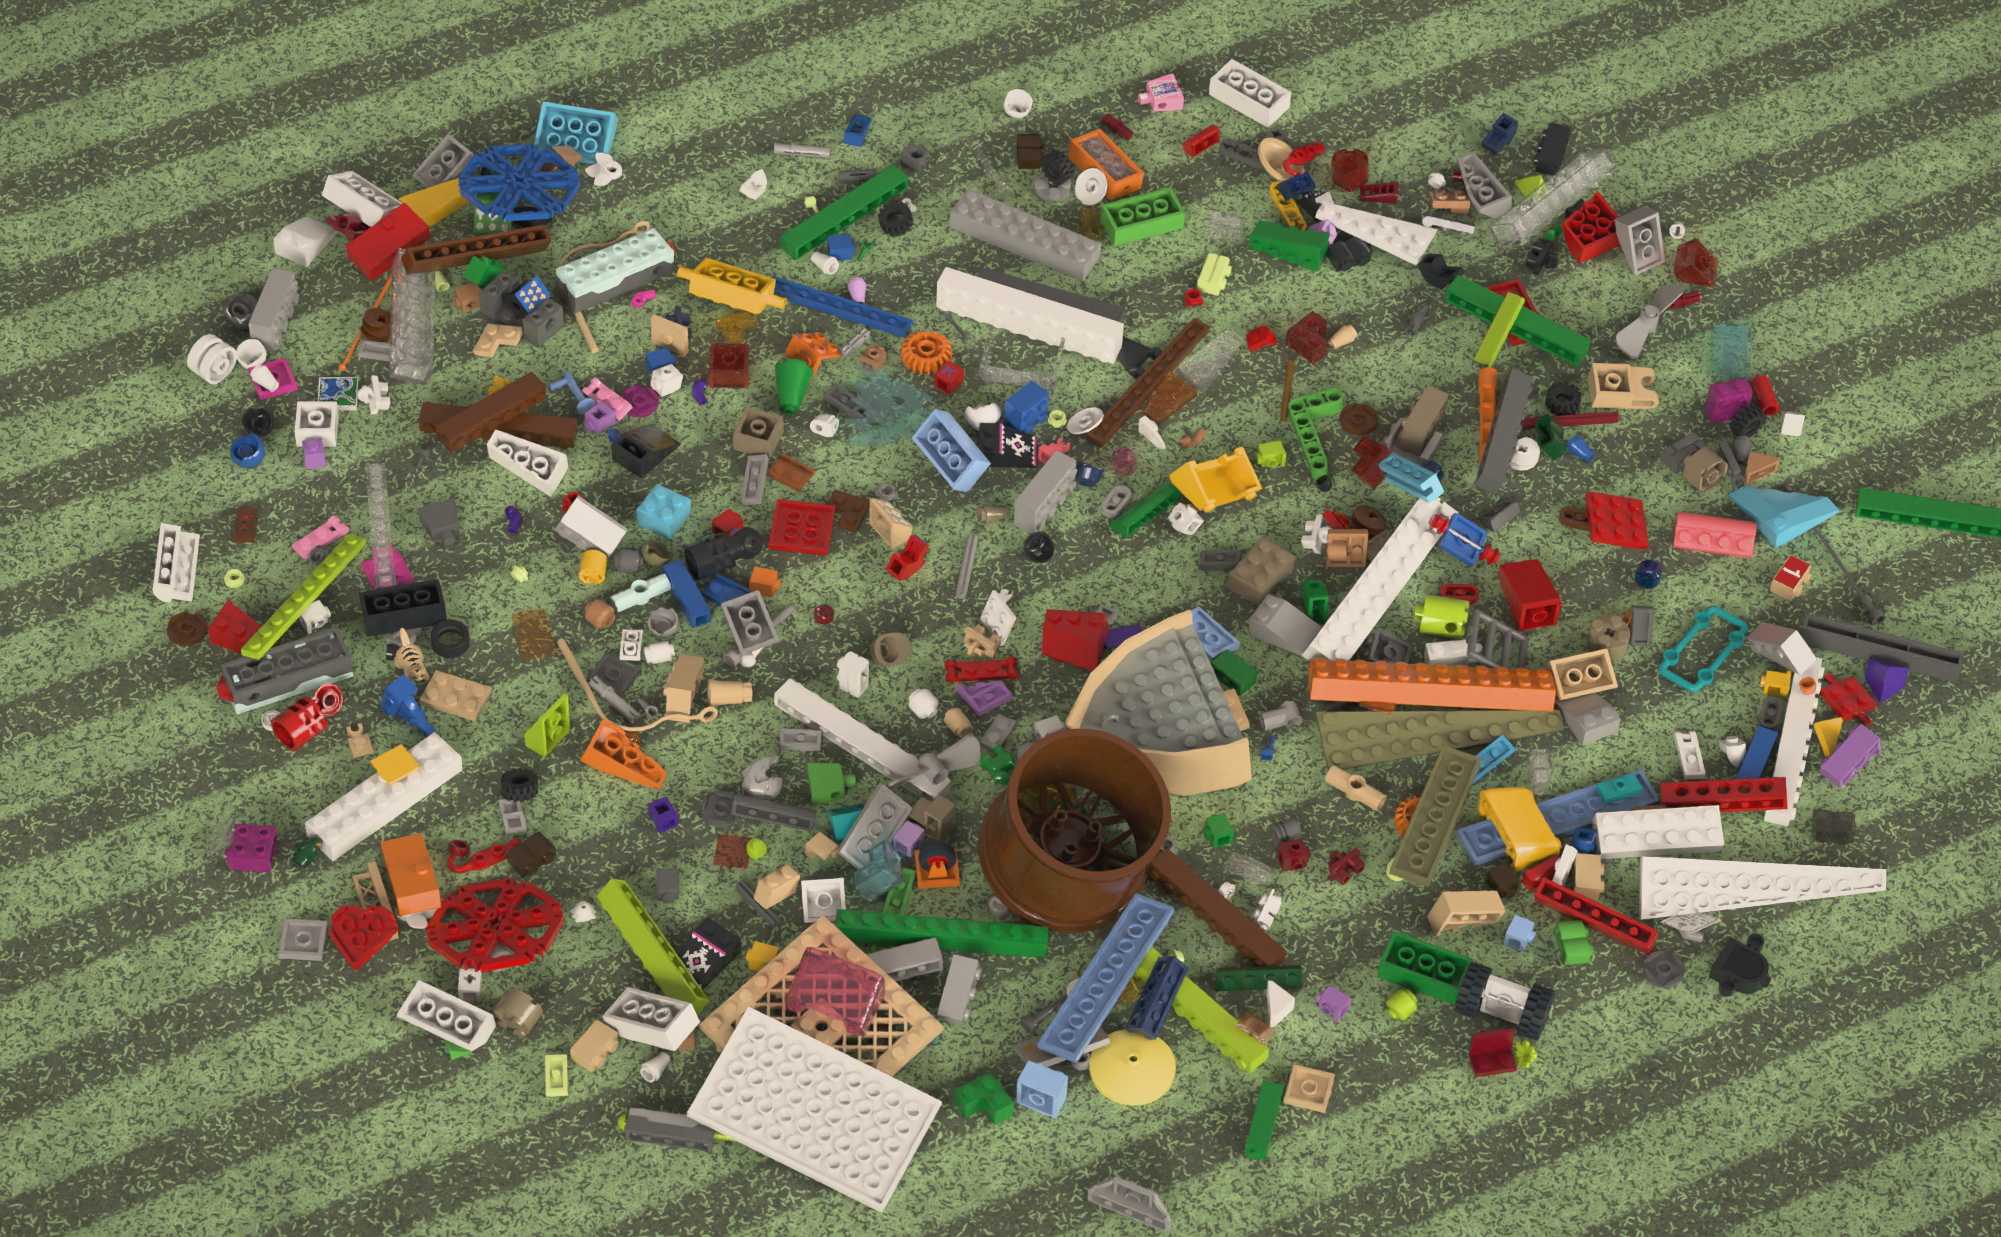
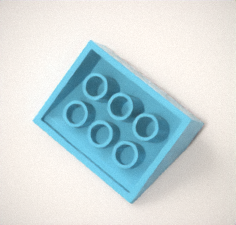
(581, 128)

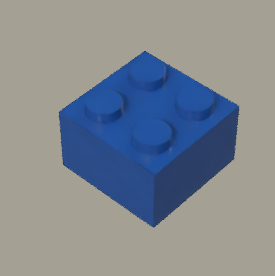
(1026, 408)

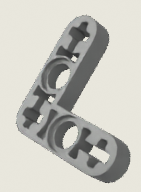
(1253, 158)

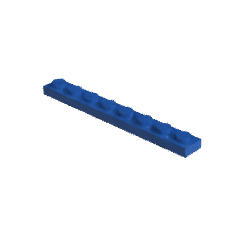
(842, 307)

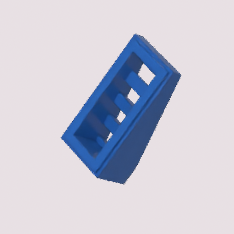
(856, 136)

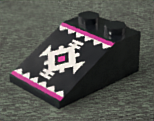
(1007, 446)
(709, 951)

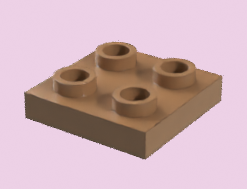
(1456, 200)
(1346, 547)

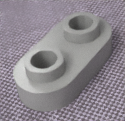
(1116, 503)

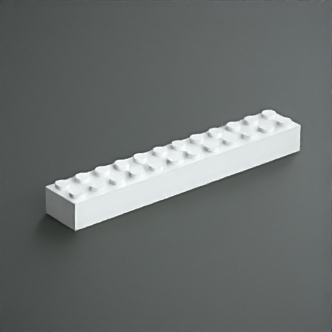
(1379, 584)

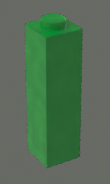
(1264, 1120)

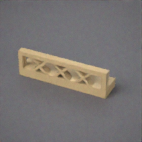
(379, 890)

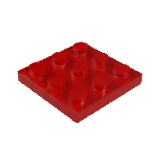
(1616, 520)
(802, 527)

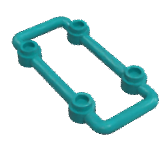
(1704, 675)

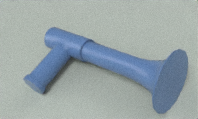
(584, 404)

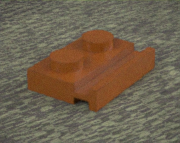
(790, 472)

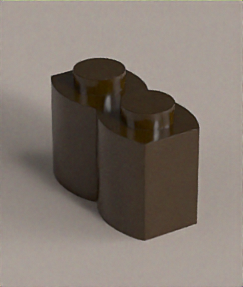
(1029, 150)
(531, 854)

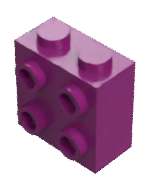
(1727, 399)
(252, 848)

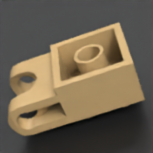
(1621, 386)

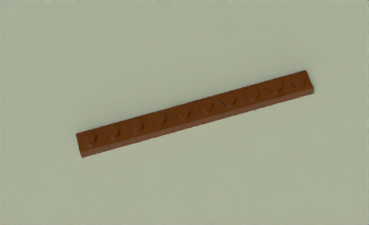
(1147, 382)

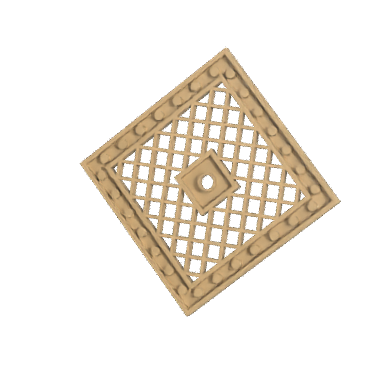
(823, 933)

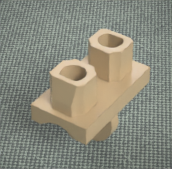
(978, 643)

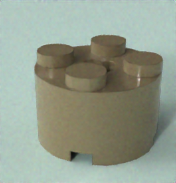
(1704, 469)
(1609, 634)
(517, 1012)

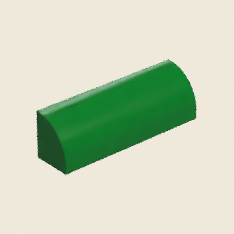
(1145, 509)

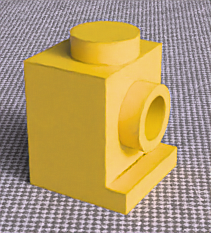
(1776, 683)

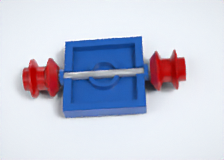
(1463, 539)

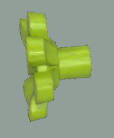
(1524, 1054)

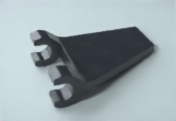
(1134, 354)

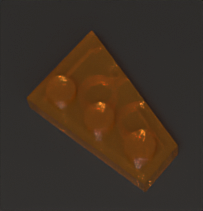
(1170, 398)

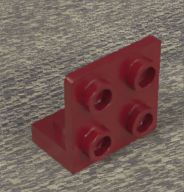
(1492, 1052)

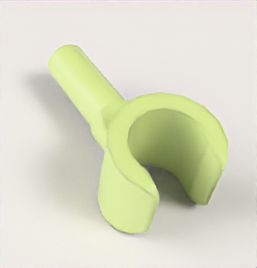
(811, 202)

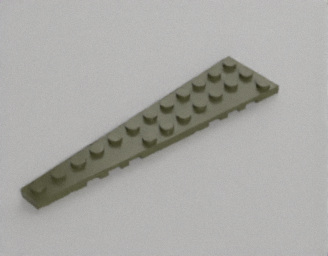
(1381, 737)

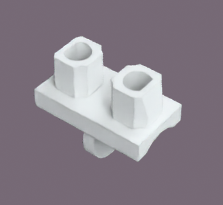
(372, 395)
(1318, 534)

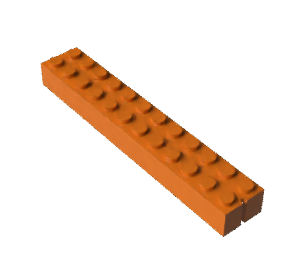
(1431, 684)

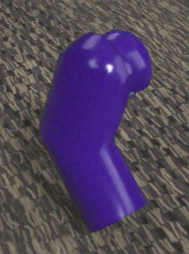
(698, 388)
(514, 517)

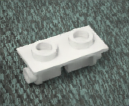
(1268, 904)

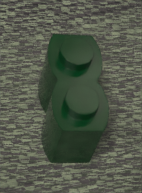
(1550, 436)

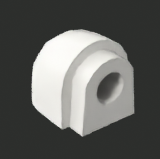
(825, 425)

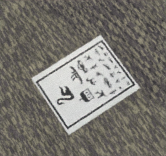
(1694, 922)

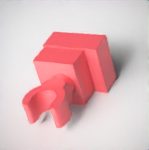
(1046, 452)

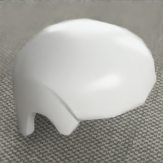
(1017, 99)
(251, 350)

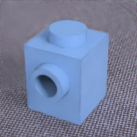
(1519, 933)

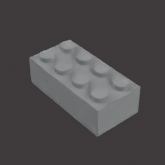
(274, 309)
(1045, 492)

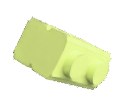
(1213, 274)

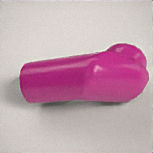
(640, 298)

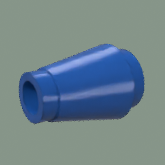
(1579, 447)

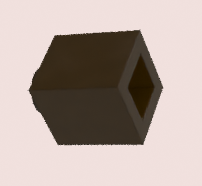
(1503, 881)

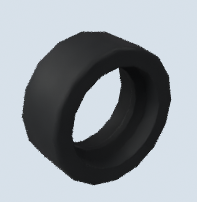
(454, 650)

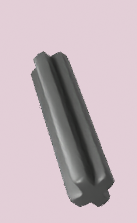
(767, 914)

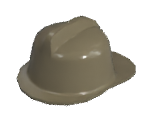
(892, 647)

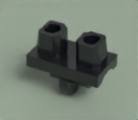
(1544, 257)

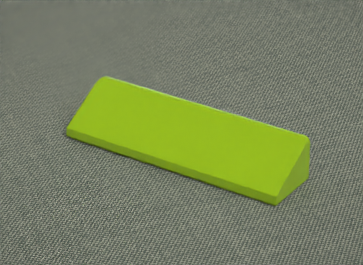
(1499, 329)

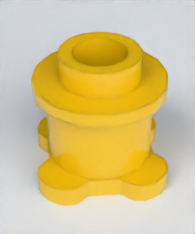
(499, 384)

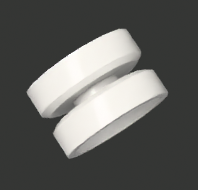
(211, 359)

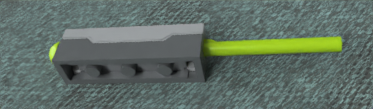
(668, 1130)

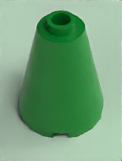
(792, 383)

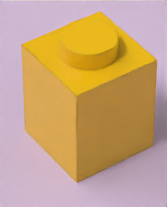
(760, 955)

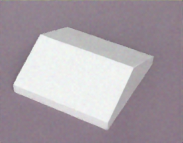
(822, 898)

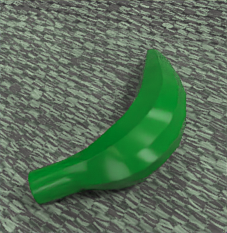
(1553, 233)

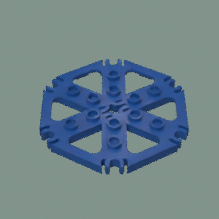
(519, 182)

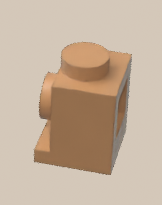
(874, 356)

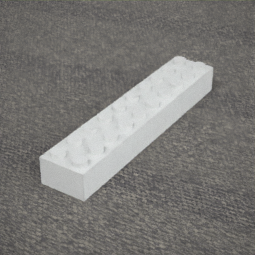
(1029, 315)

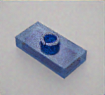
(1296, 186)

